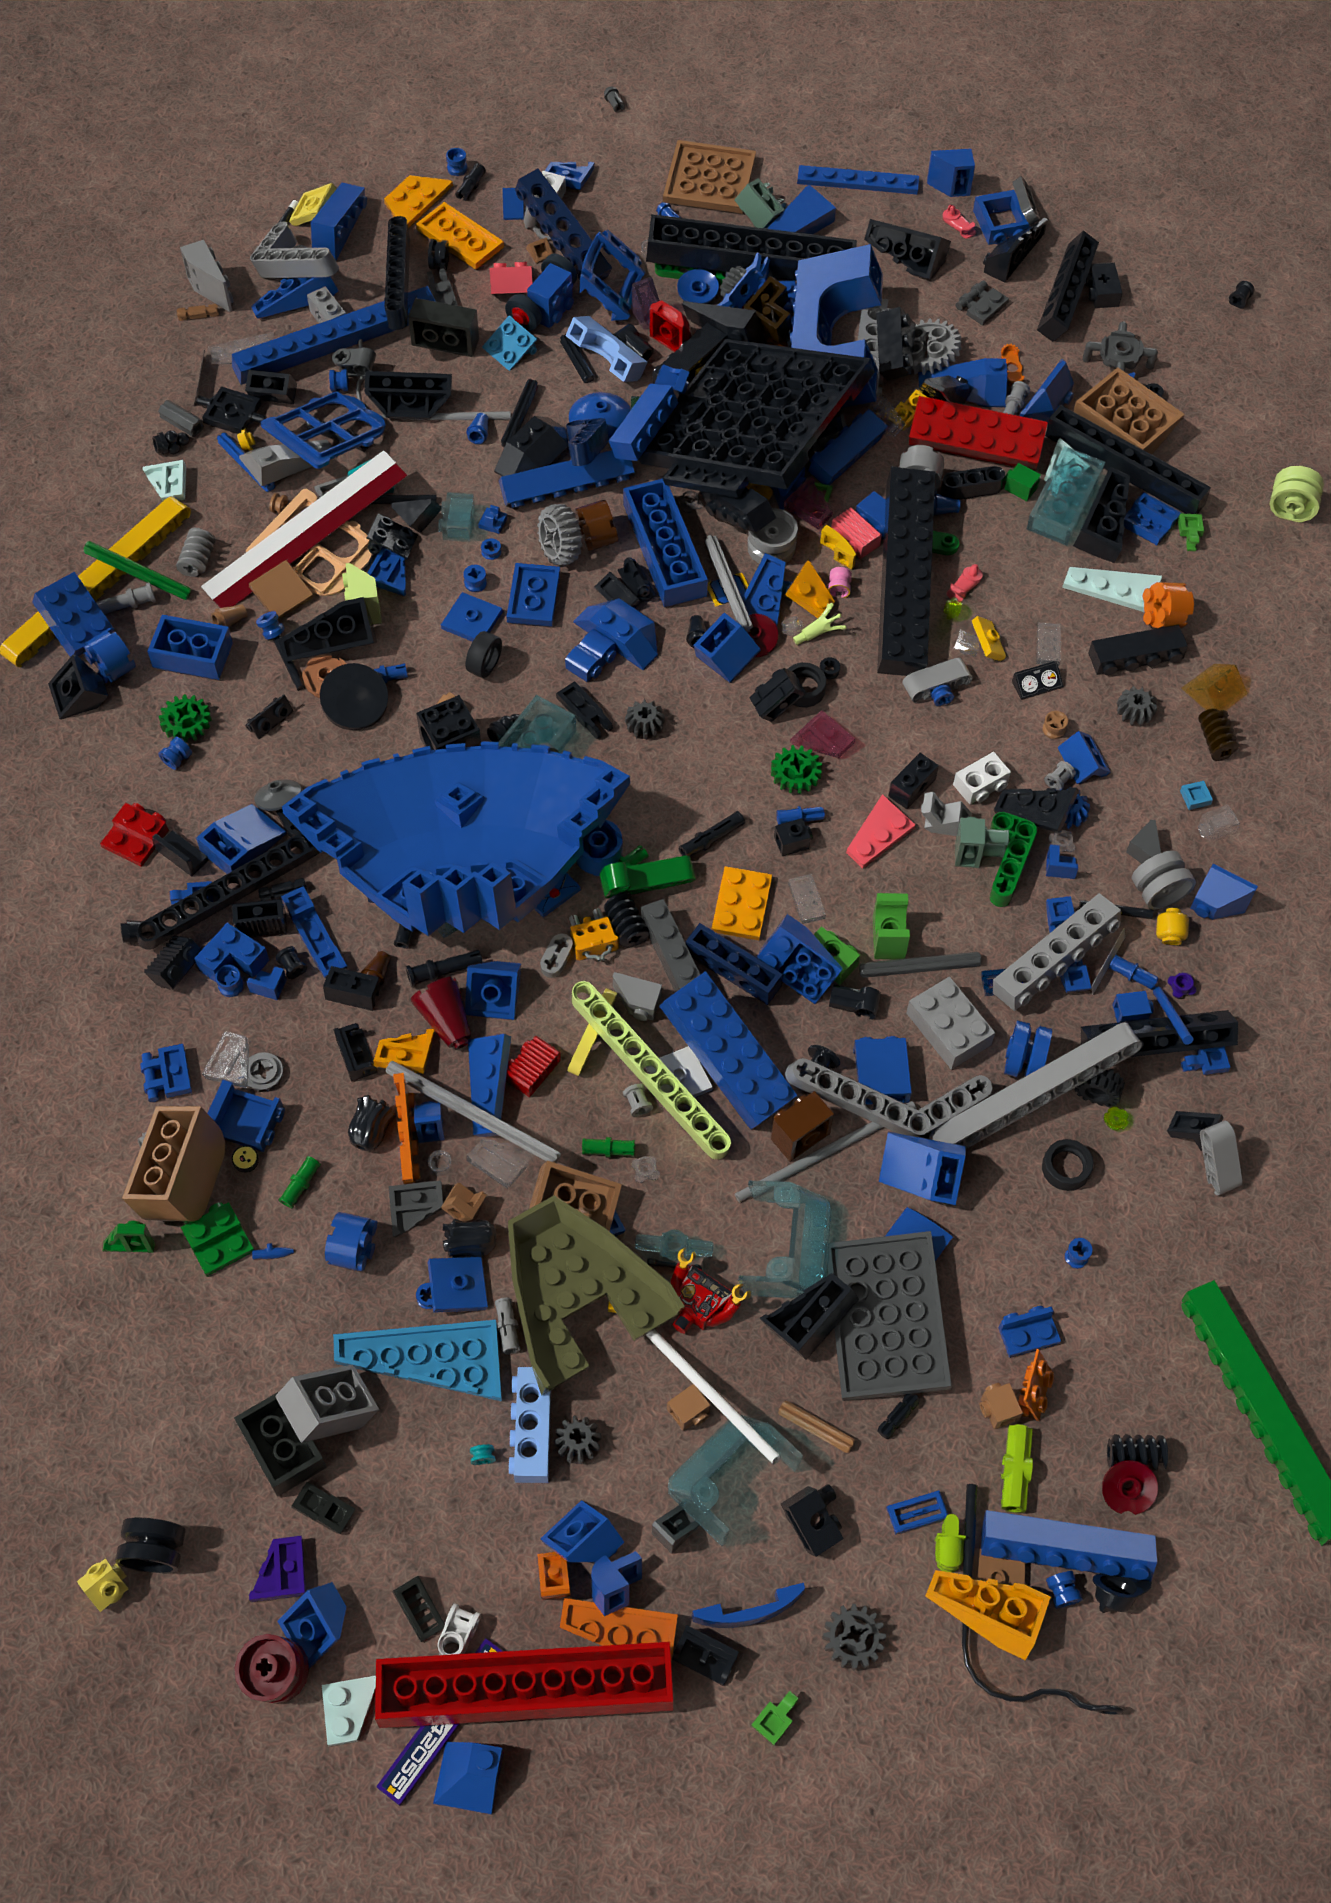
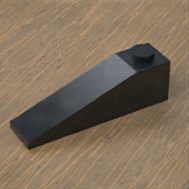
(916, 250)
(1010, 253)
(946, 389)

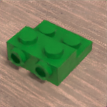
(217, 1238)

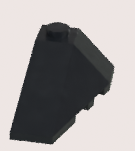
(734, 322)
(337, 629)

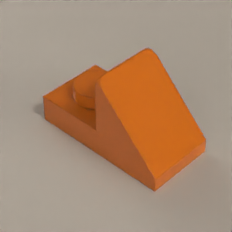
(553, 1576)

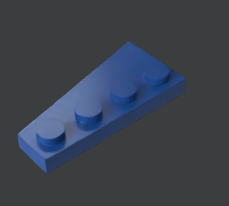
(488, 1076)

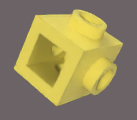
(103, 1584)

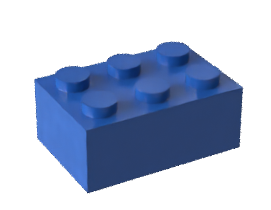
(71, 613)
(190, 647)

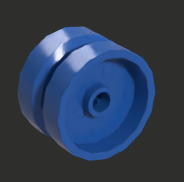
(1027, 1051)

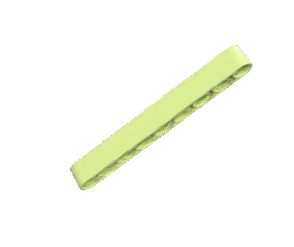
(654, 1081)

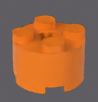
(1167, 604)

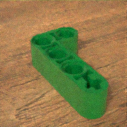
(1011, 862)
(646, 876)

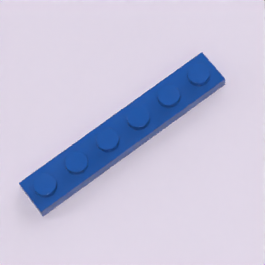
(858, 179)

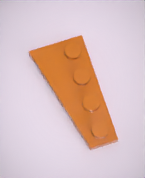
(406, 1126)
(619, 1627)

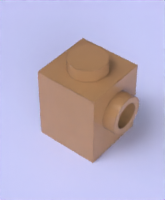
(1000, 1405)
(689, 1407)

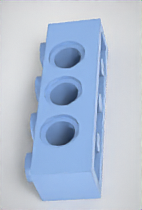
(534, 1468)

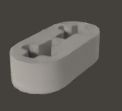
(552, 952)

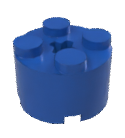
(108, 655)
(601, 848)
(350, 1241)

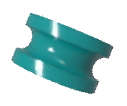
(482, 1454)

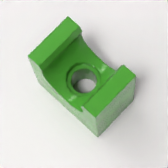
(889, 926)

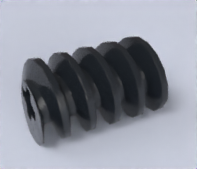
(625, 920)
(1138, 1449)

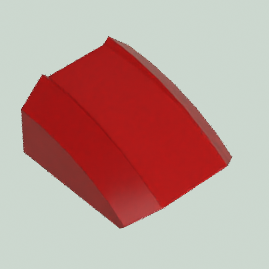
(668, 325)

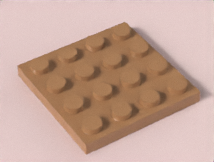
(708, 176)

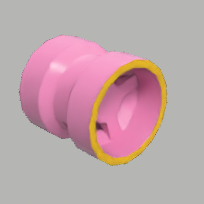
(840, 581)

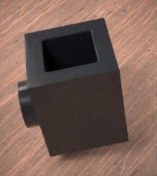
(792, 837)

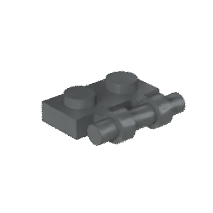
(986, 307)

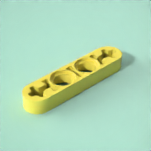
(589, 1038)

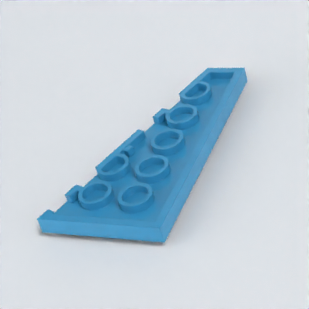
(443, 1356)

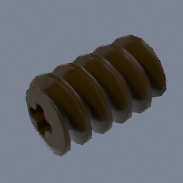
(1218, 733)

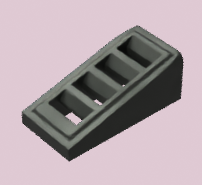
(398, 1593)

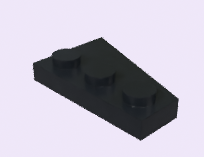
(1044, 808)

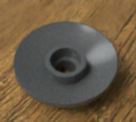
(276, 794)

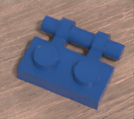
(174, 1071)

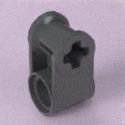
(356, 360)

